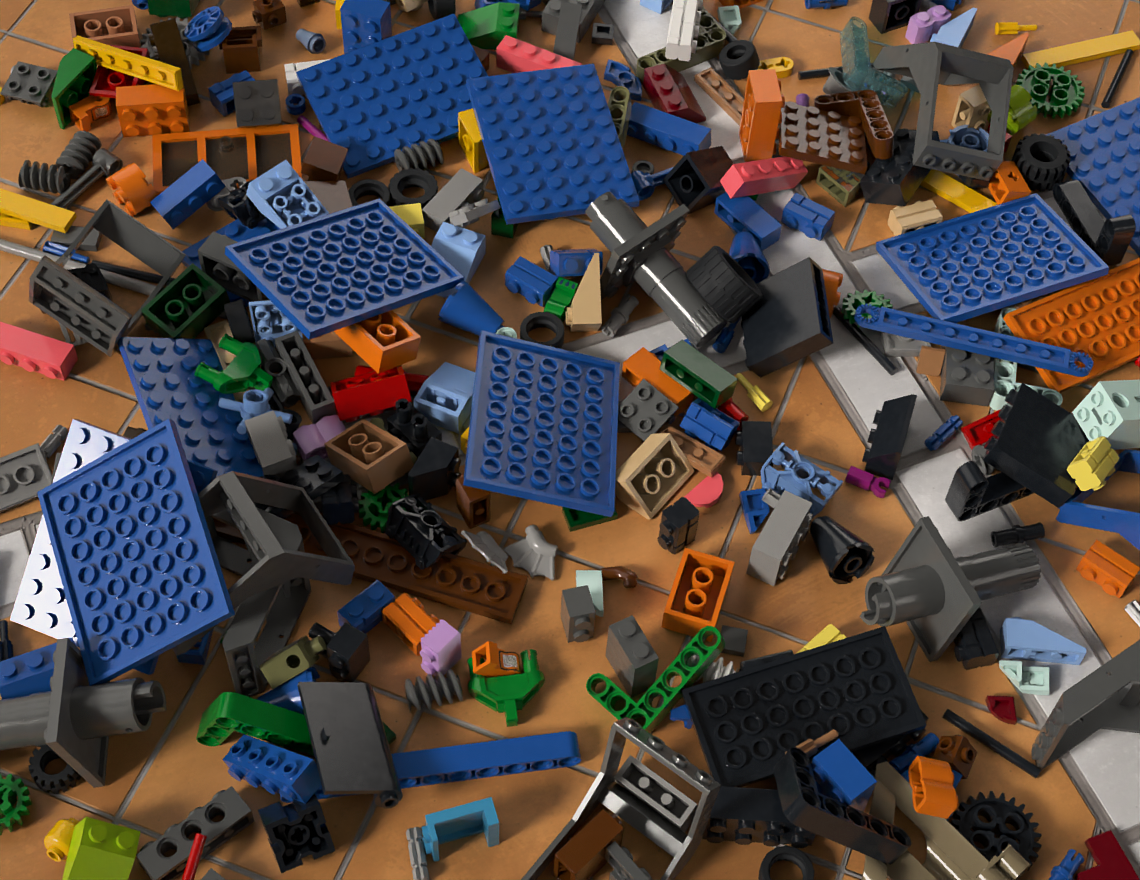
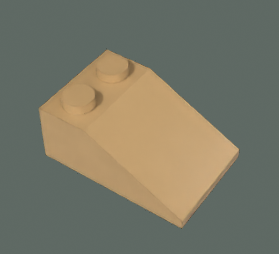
(586, 305)

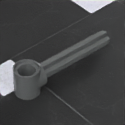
(103, 164)

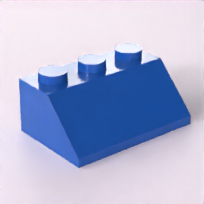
(27, 672)

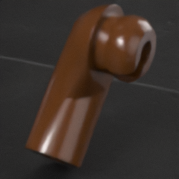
(620, 572)

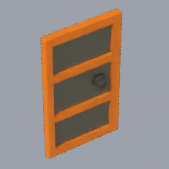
(227, 151)

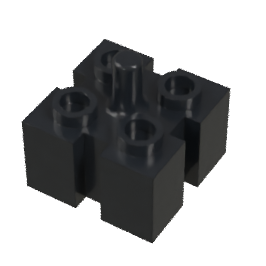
(296, 832)

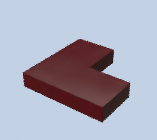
(1110, 860)

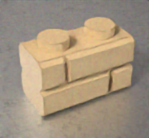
(913, 217)

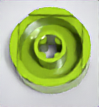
(1020, 110)

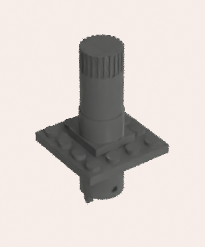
(644, 257)
(940, 591)
(77, 716)

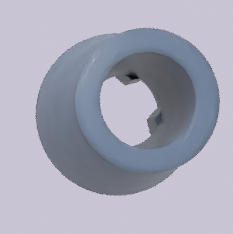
(312, 41)

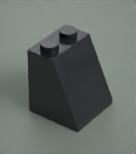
(698, 176)

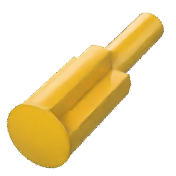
(1009, 28)

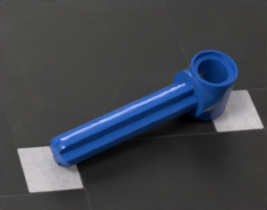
(646, 183)

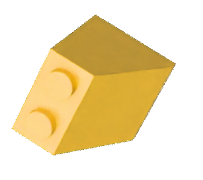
(471, 140)

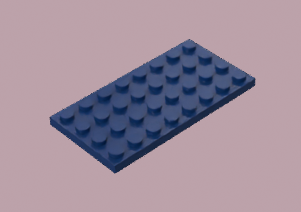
(168, 389)

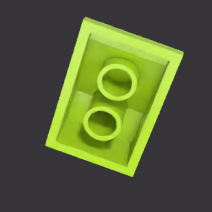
(101, 851)

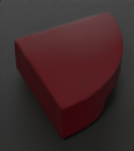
(1002, 708)

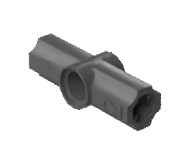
(282, 382)

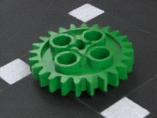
(1065, 92)

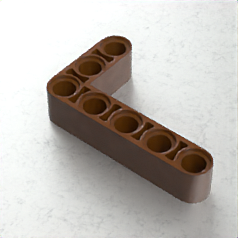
(868, 108)

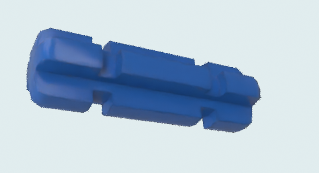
(943, 432)

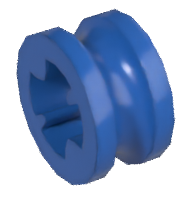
(295, 99)

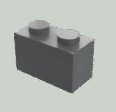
(577, 614)

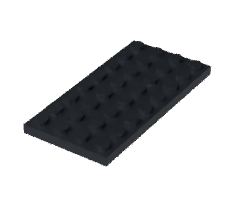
(764, 711)

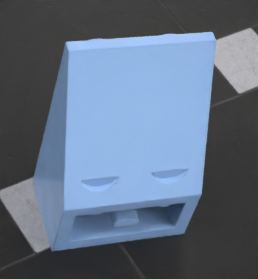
(284, 197)
(269, 321)
(447, 397)

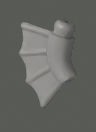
(488, 548)
(534, 554)

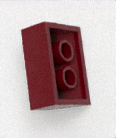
(671, 93)

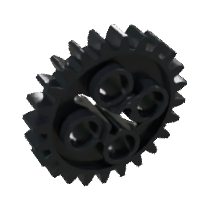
(998, 814)

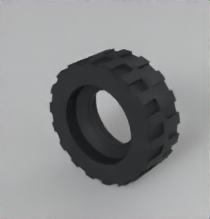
(412, 178)

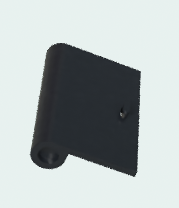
(350, 740)

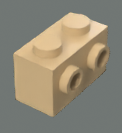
(971, 109)

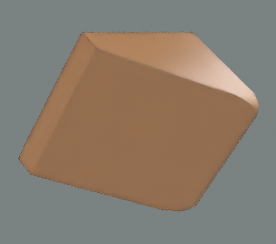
(930, 361)

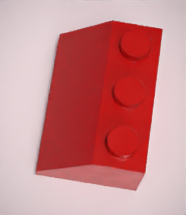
(369, 393)

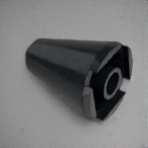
(840, 550)

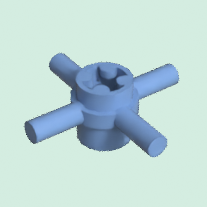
(254, 404)

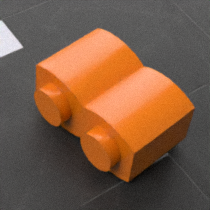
(932, 787)

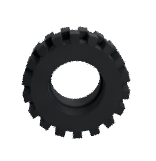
(1041, 161)

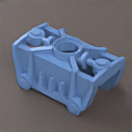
(788, 480)

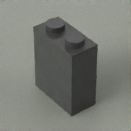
(631, 656)

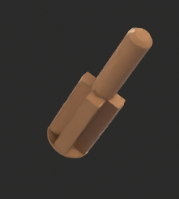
(810, 746)

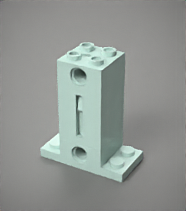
(1112, 412)

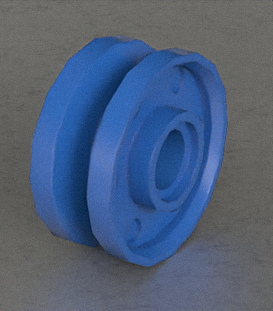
(208, 29)

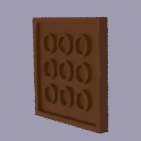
(822, 137)

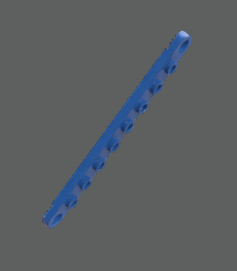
(973, 340)

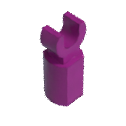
(867, 481)

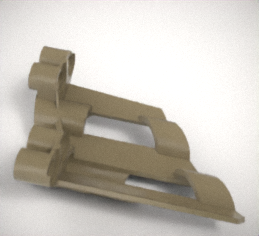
(948, 851)

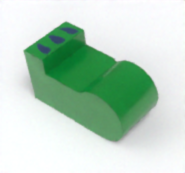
(561, 298)

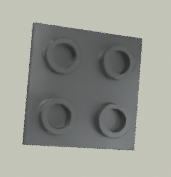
(29, 84)
(646, 410)

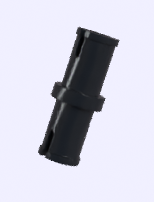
(1017, 534)

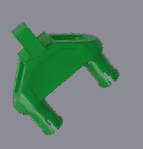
(240, 373)
(508, 692)

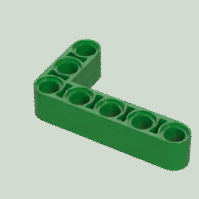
(661, 685)
(254, 718)

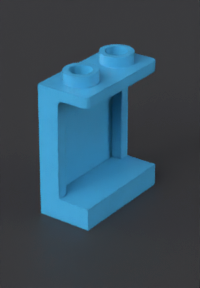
(460, 823)

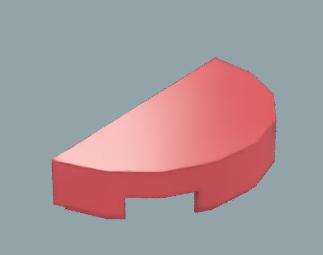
(706, 492)

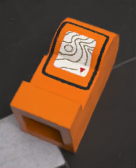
(90, 110)
(497, 661)

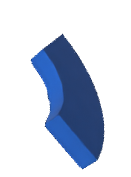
(622, 76)

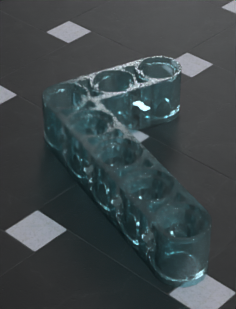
(857, 66)

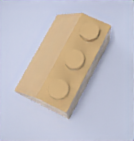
(652, 474)

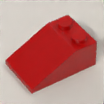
(107, 80)

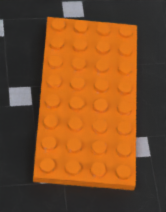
(1088, 318)

